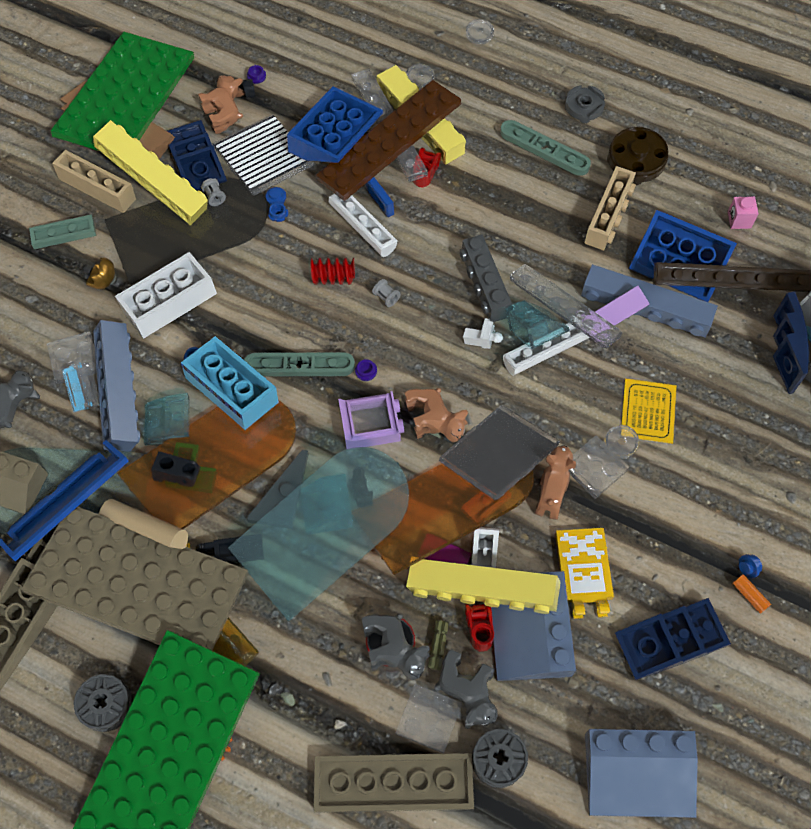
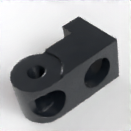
(175, 469)

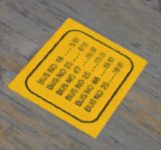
(650, 409)

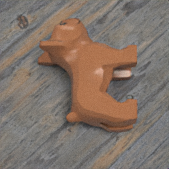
(222, 101)
(436, 416)
(555, 481)

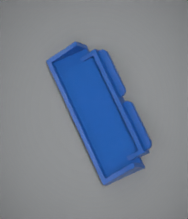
(62, 501)

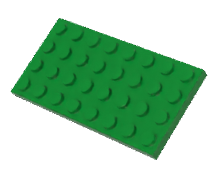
(124, 88)
(170, 740)

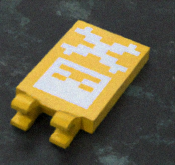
(586, 569)

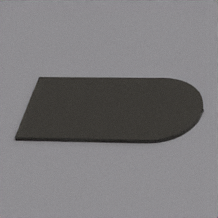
(157, 236)

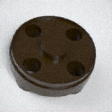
(640, 152)

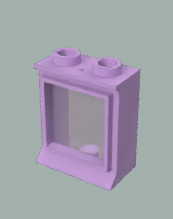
(371, 420)

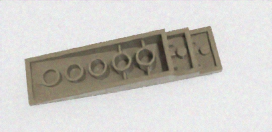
(20, 613)

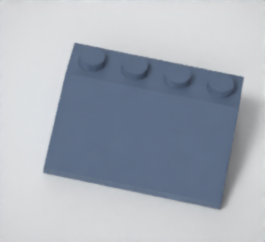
(532, 642)
(641, 773)

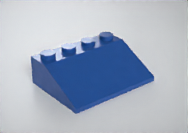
(332, 127)
(680, 242)

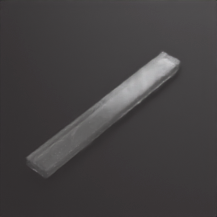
(371, 93)

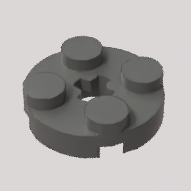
(583, 112)

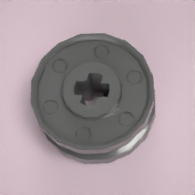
(90, 710)
(513, 751)

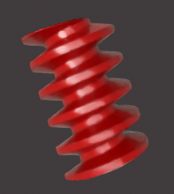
(333, 271)

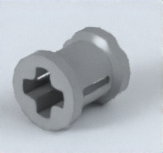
(212, 192)
(386, 293)

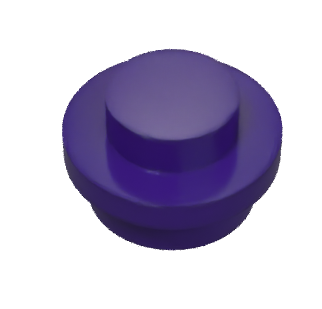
(257, 74)
(366, 370)

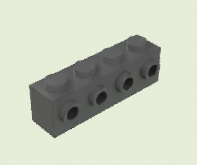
(485, 278)

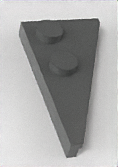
(287, 483)

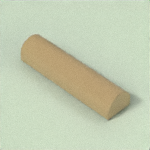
(144, 524)

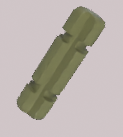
(438, 645)

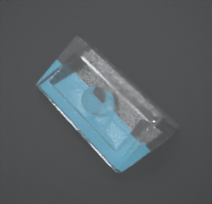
(81, 386)

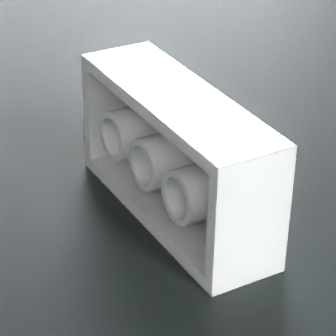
(166, 294)

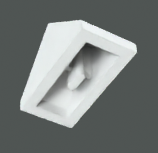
(485, 547)

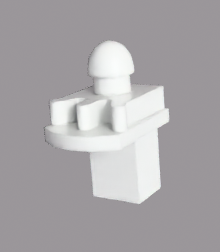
(482, 337)

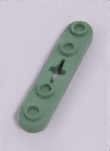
(555, 153)
(321, 364)

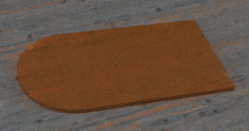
(227, 462)
(443, 511)

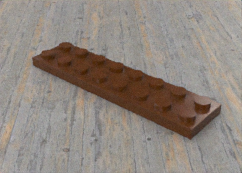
(389, 139)

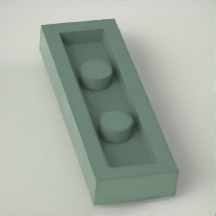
(62, 231)

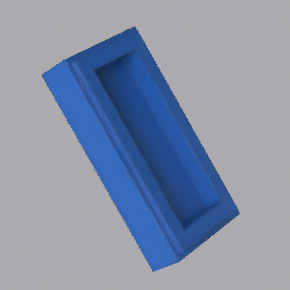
(380, 197)

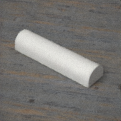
(364, 224)
(524, 357)

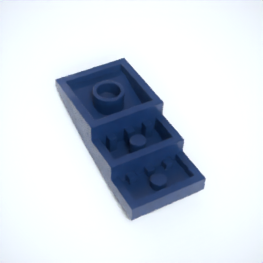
(195, 155)
(792, 342)
(672, 639)

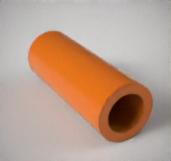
(751, 593)

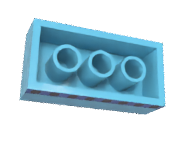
(230, 382)

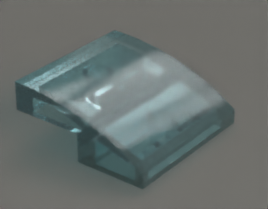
(166, 419)

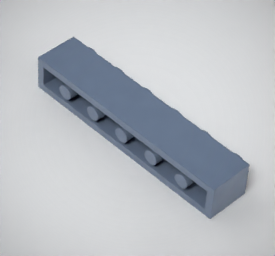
(665, 305)
(116, 385)

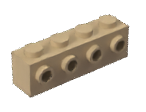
(94, 181)
(609, 209)

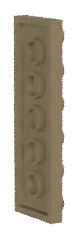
(393, 783)

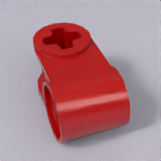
(431, 162)
(480, 620)

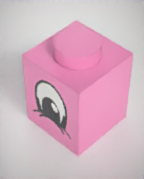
(742, 212)

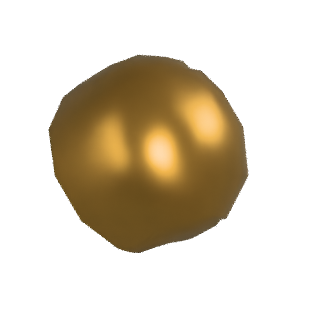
(102, 274)

